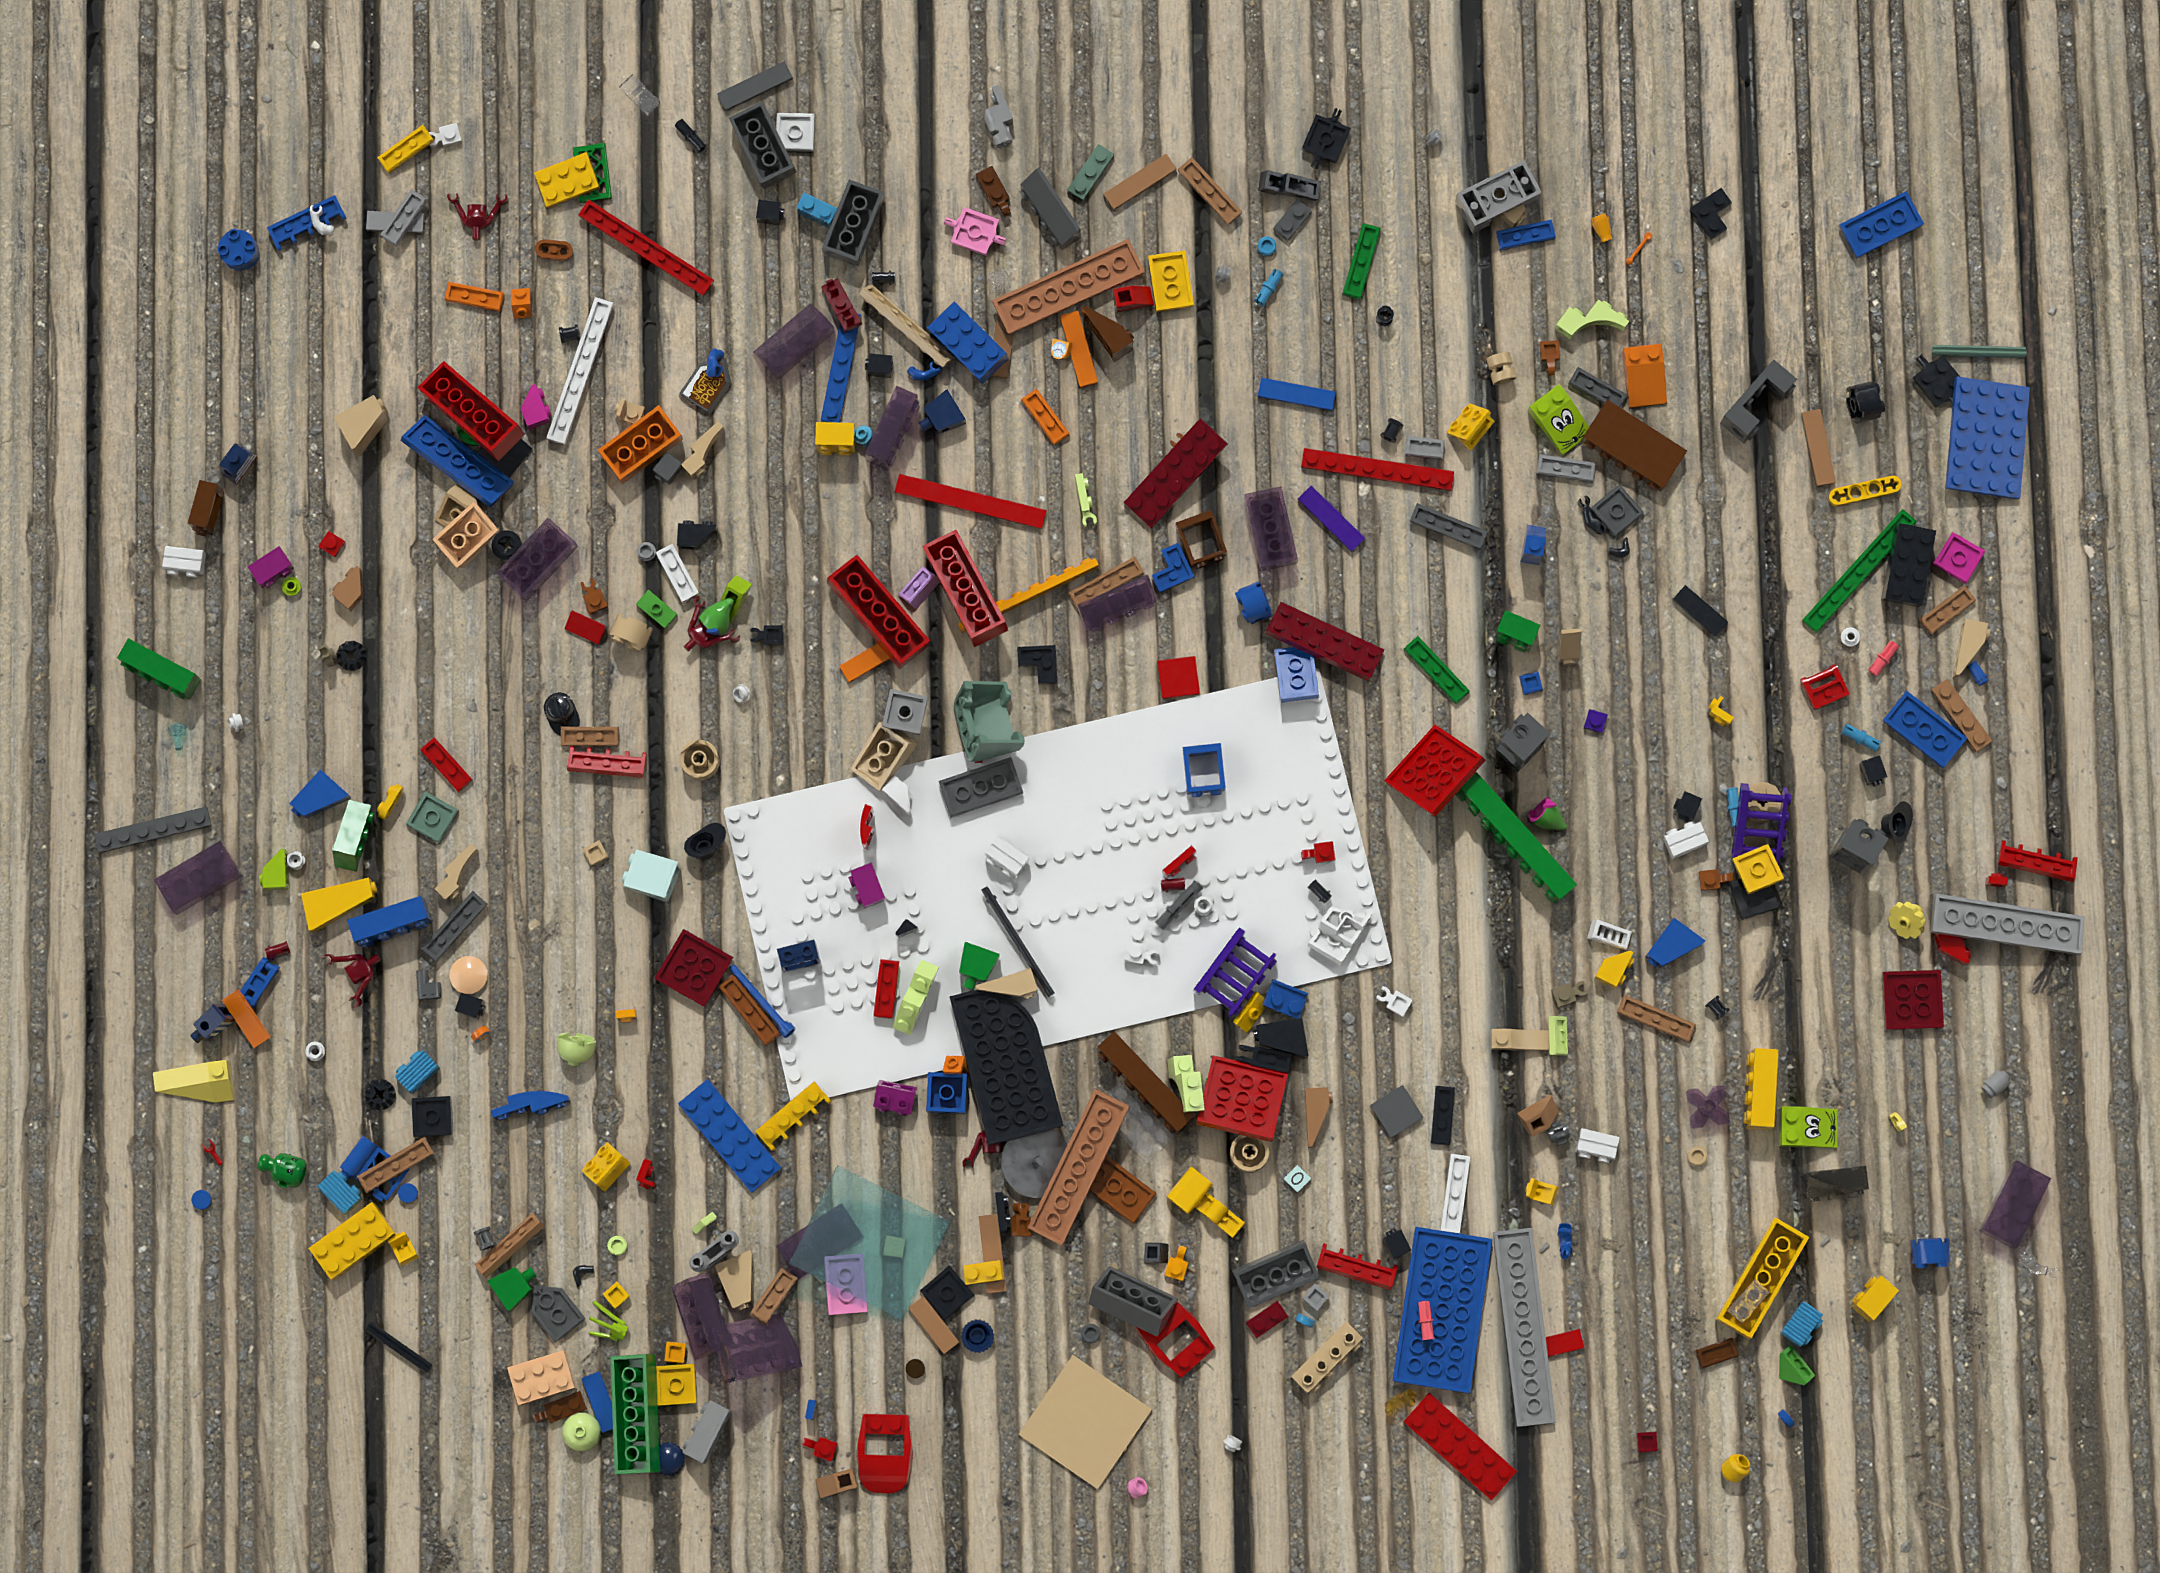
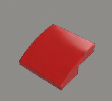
(866, 831)

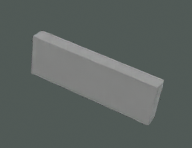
(403, 217)
(378, 221)
(1566, 468)

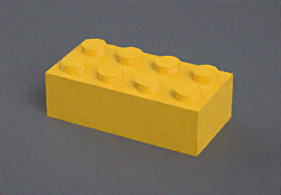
(1762, 1089)
(352, 1241)

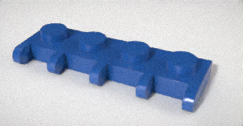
(302, 221)

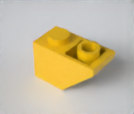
(1612, 969)

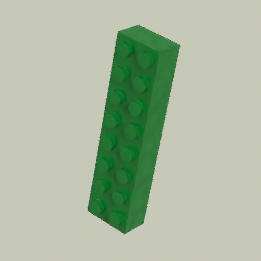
(1516, 838)

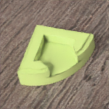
(699, 1227)

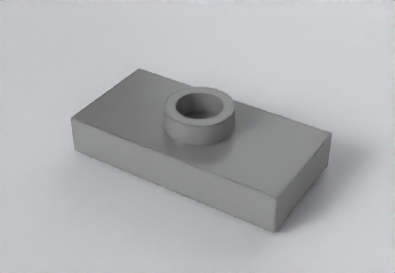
(1424, 447)

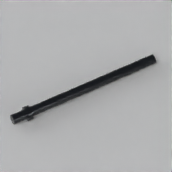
(991, 899)

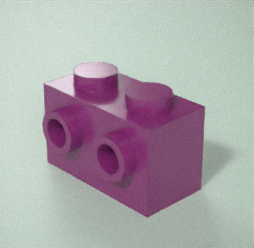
(271, 567)
(867, 885)
(894, 1097)

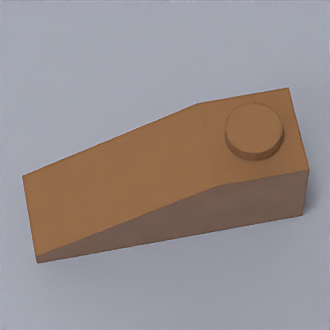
(1316, 1106)

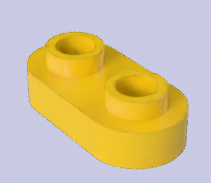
(393, 793)

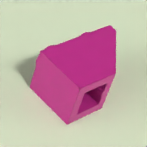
(534, 410)

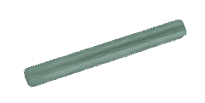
(1979, 351)

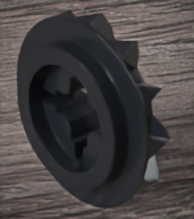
(503, 537)
(360, 654)
(389, 1095)

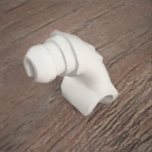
(322, 228)

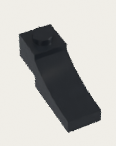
(1289, 185)

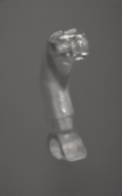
(2034, 1266)

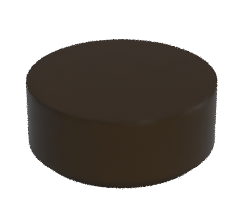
(915, 1368)

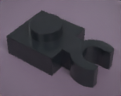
(771, 635)

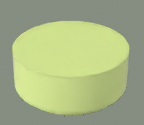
(617, 1245)

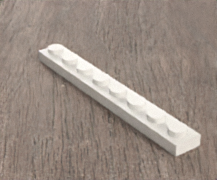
(580, 371)

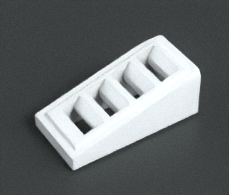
(1592, 935)

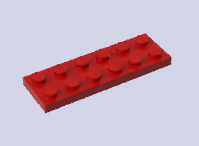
(1460, 1446)

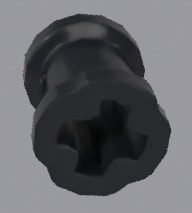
(1379, 318)
(569, 333)
(1391, 430)
(1717, 1007)

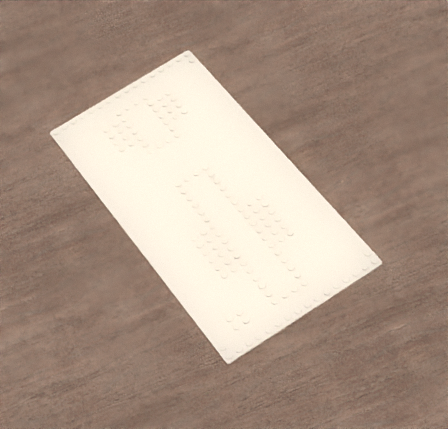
(1099, 826)

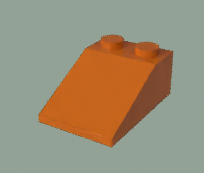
(1644, 375)

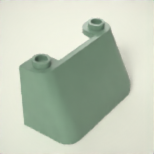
(985, 720)

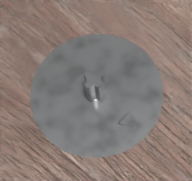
(1031, 1161)

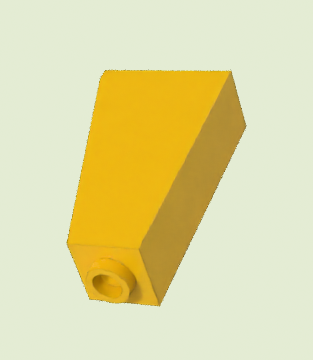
(336, 901)

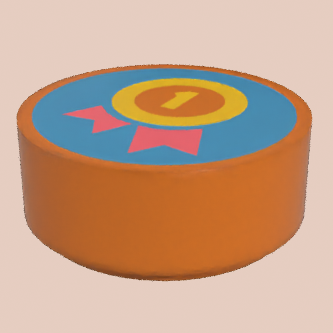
(480, 1034)

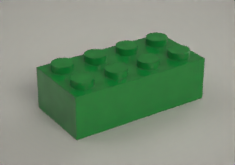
(158, 668)

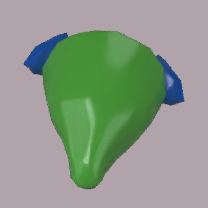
(717, 617)

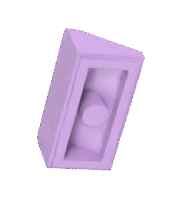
(919, 587)

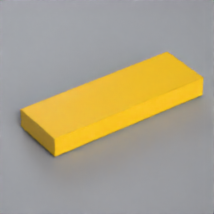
(405, 149)

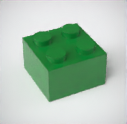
(1516, 631)

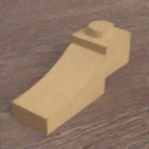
(695, 464)
(449, 887)
(1519, 1039)

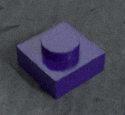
(1595, 721)

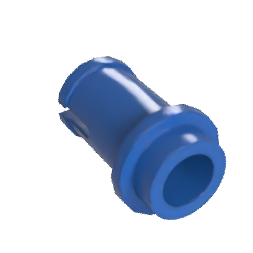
(1977, 673)

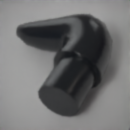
(1621, 552)
(579, 1270)

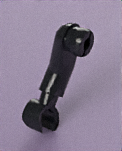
(1590, 521)

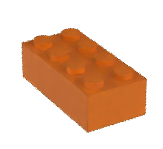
(640, 444)

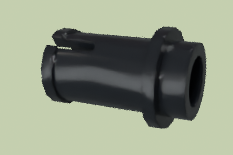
(883, 277)
(1320, 891)

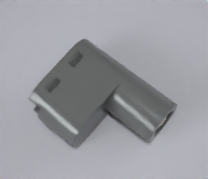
(427, 990)

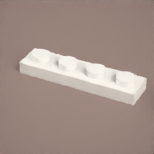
(1455, 1193)

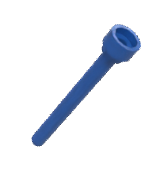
(785, 1028)

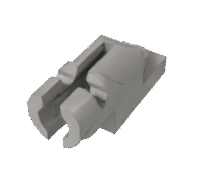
(998, 118)

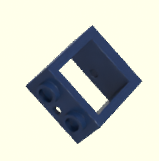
(798, 953)

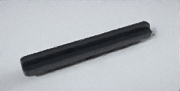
(398, 1347)

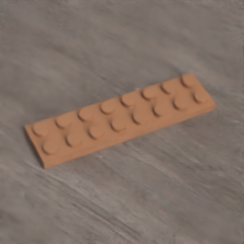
(1068, 286)
(1078, 1166)

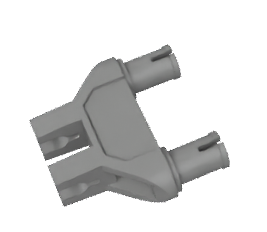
(714, 1252)

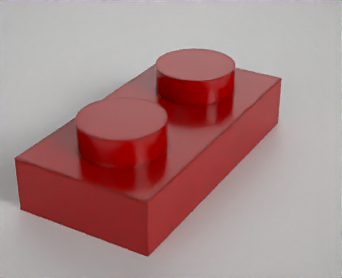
(1174, 867)

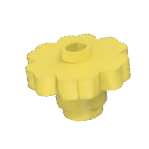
(1907, 919)

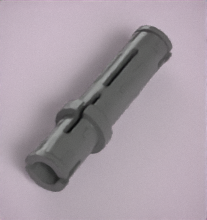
(1180, 903)

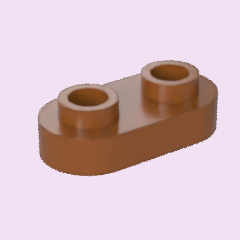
(555, 248)

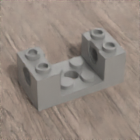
(1480, 204)

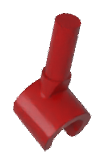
(211, 1150)

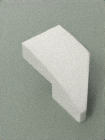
(899, 793)

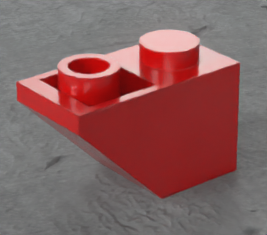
(1132, 298)
(1953, 948)

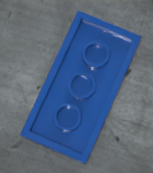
(1881, 224)
(1924, 729)

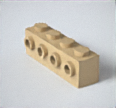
(1326, 1357)

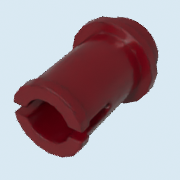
(1172, 884)
(277, 950)

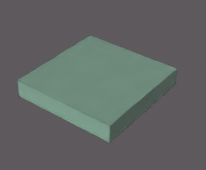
(432, 817)

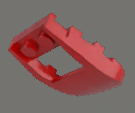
(1191, 1354)
(884, 1472)

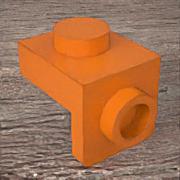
(521, 303)
(955, 1065)

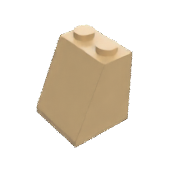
(362, 423)

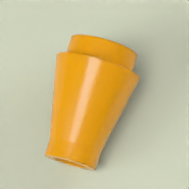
(1602, 227)

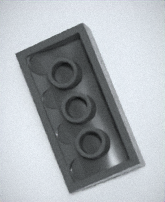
(1275, 1273)

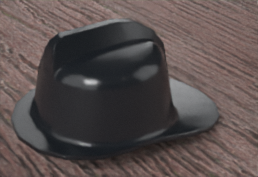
(561, 712)
(1898, 822)
(705, 842)

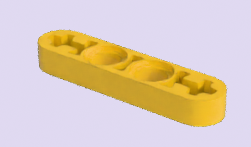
(1864, 489)

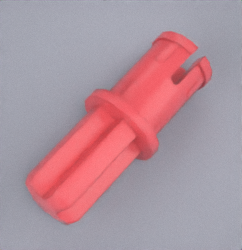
(1883, 658)
(1426, 1320)

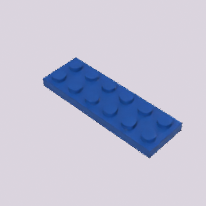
(457, 461)
(729, 1135)

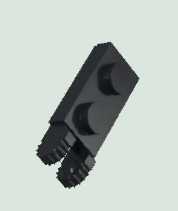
(1266, 1058)

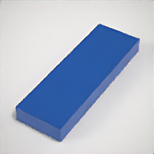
(1525, 235)
(599, 1400)

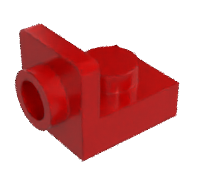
(644, 1172)

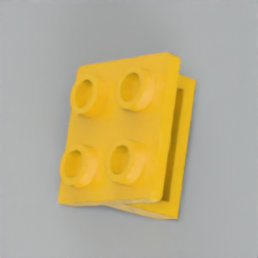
(1471, 425)
(605, 1166)

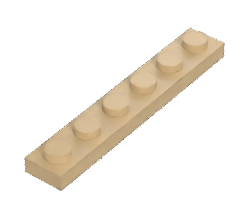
(907, 326)

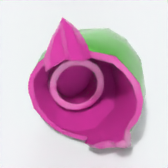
(1547, 815)

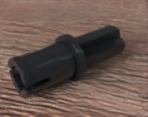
(690, 135)

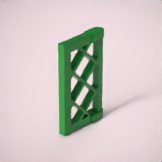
(592, 148)

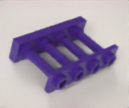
(1744, 813)
(1216, 971)

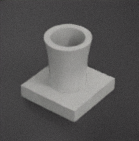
(902, 702)

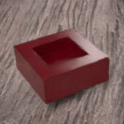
(1647, 1442)

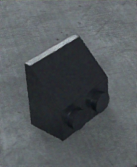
(511, 460)

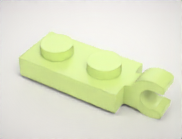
(1085, 502)

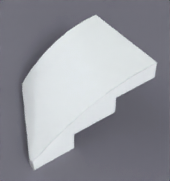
(1338, 933)

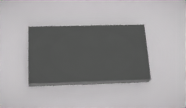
(980, 787)

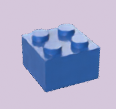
(946, 1093)

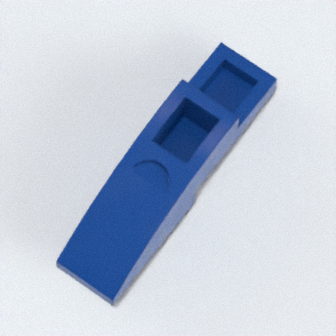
(538, 1101)

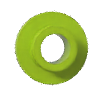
(297, 586)

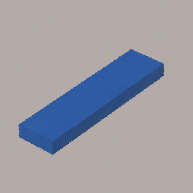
(1296, 394)

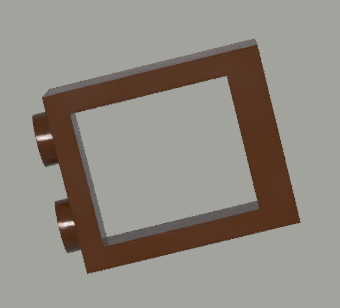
(205, 508)
(1195, 521)

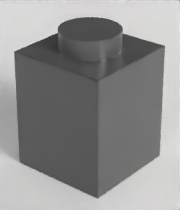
(667, 469)

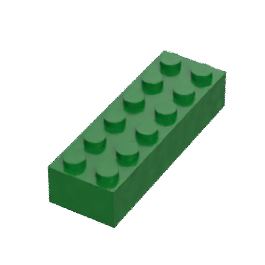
(635, 1414)

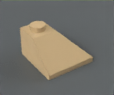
(453, 504)

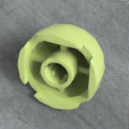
(575, 1048)
(581, 1432)

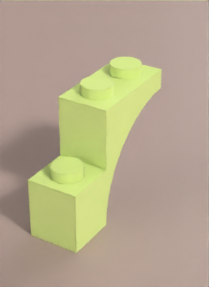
(1600, 314)
(915, 997)
(1188, 1082)

